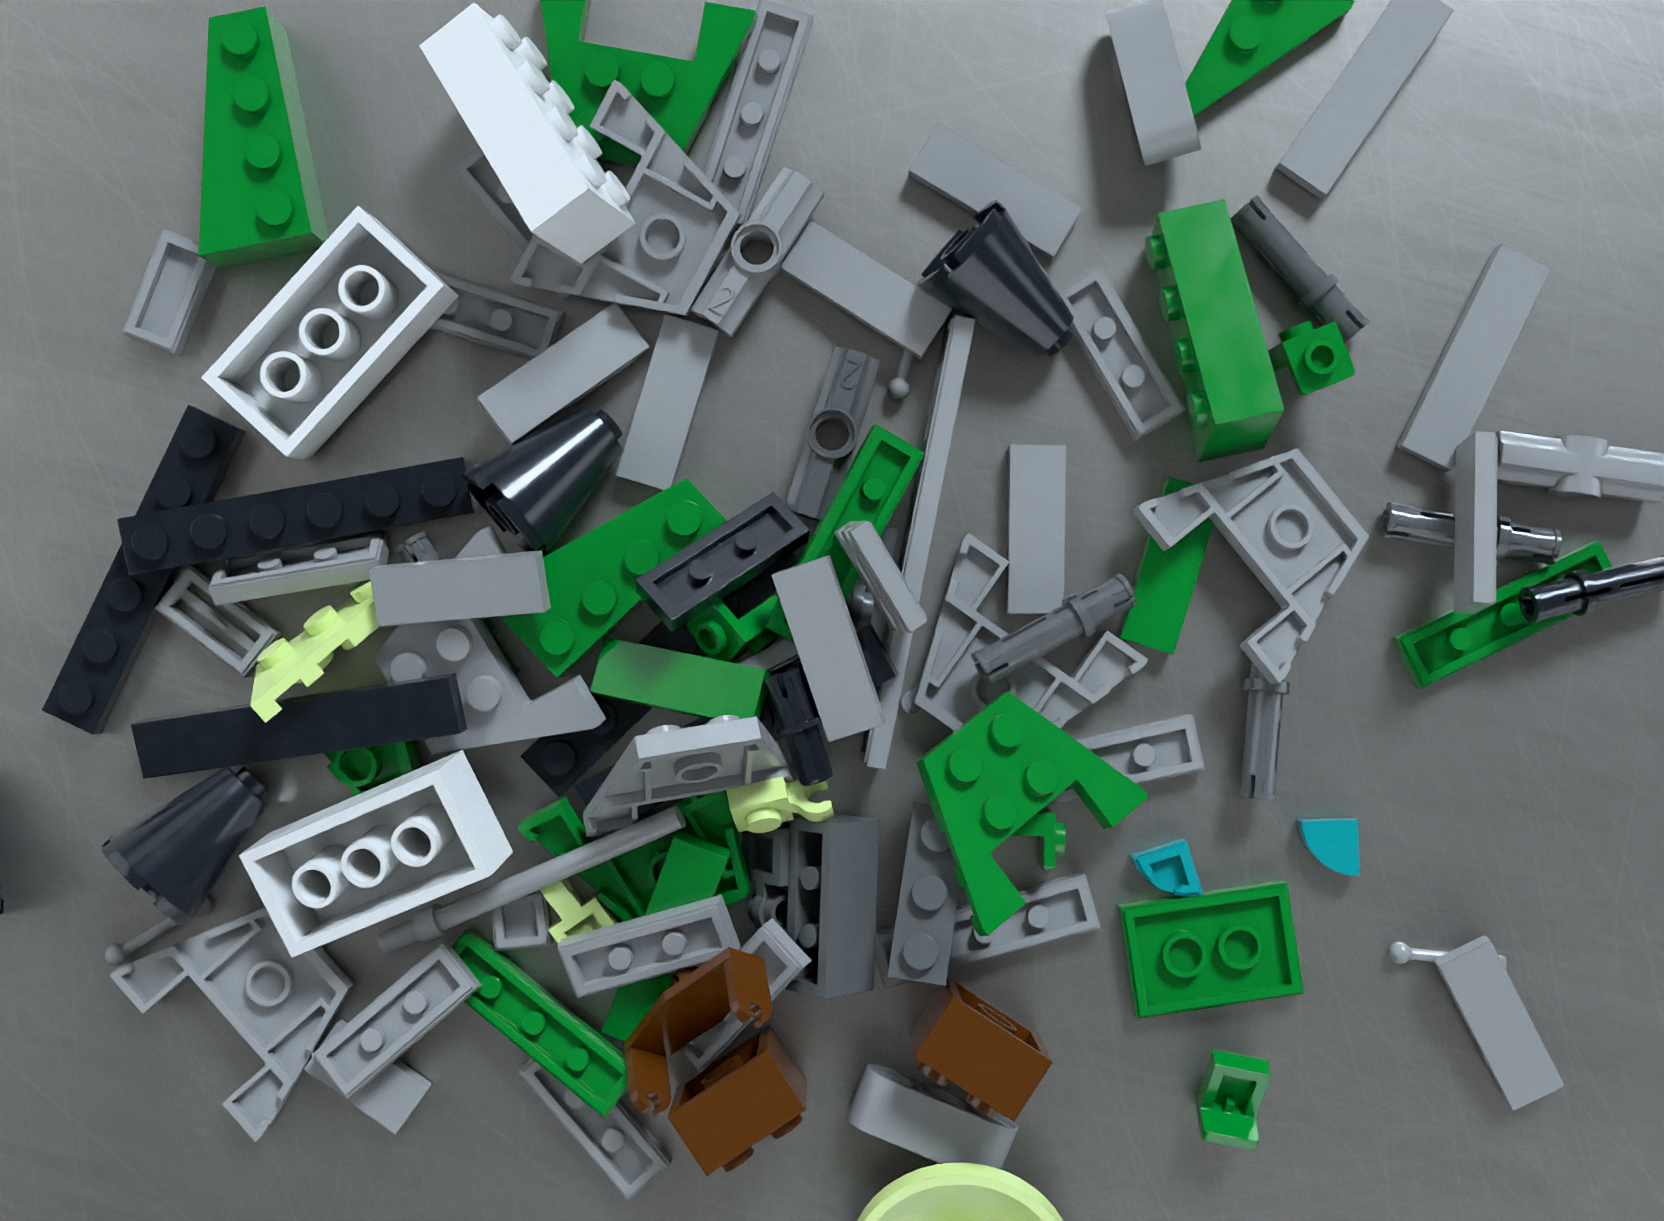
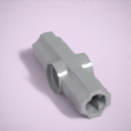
(775, 221)
(1580, 467)

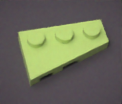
(311, 651)

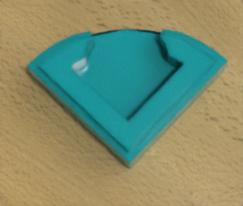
(1332, 842)
(1169, 868)

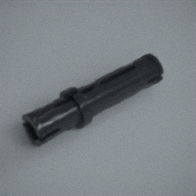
(1585, 591)

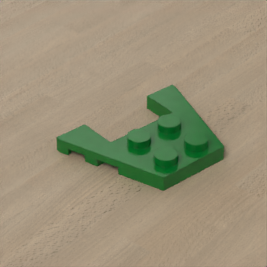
(667, 87)
(995, 779)
(630, 879)

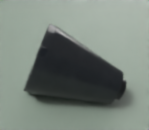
(1000, 283)
(546, 477)
(189, 841)

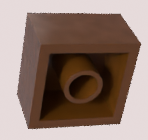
(979, 1050)
(739, 1102)

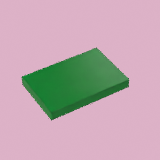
(1210, 949)

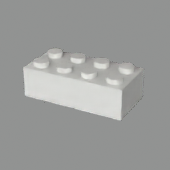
(529, 133)
(330, 336)
(377, 854)

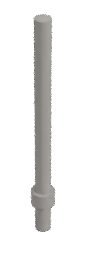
(437, 921)

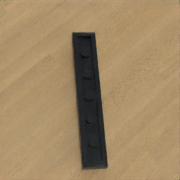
(302, 728)

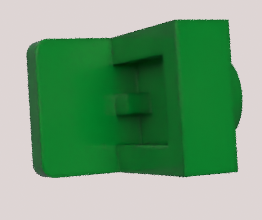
(1313, 356)
(727, 637)
(1049, 834)
(1231, 1099)

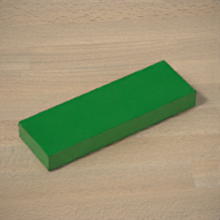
(1165, 585)
(678, 681)

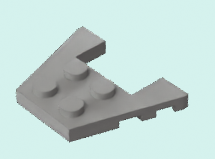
(676, 230)
(1284, 530)
(953, 688)
(489, 690)
(683, 764)
(263, 992)

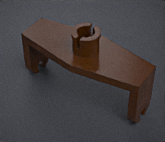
(685, 1011)

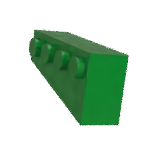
(256, 149)
(1214, 331)
(596, 574)

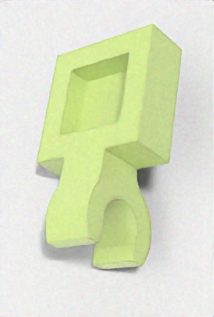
(770, 802)
(574, 914)

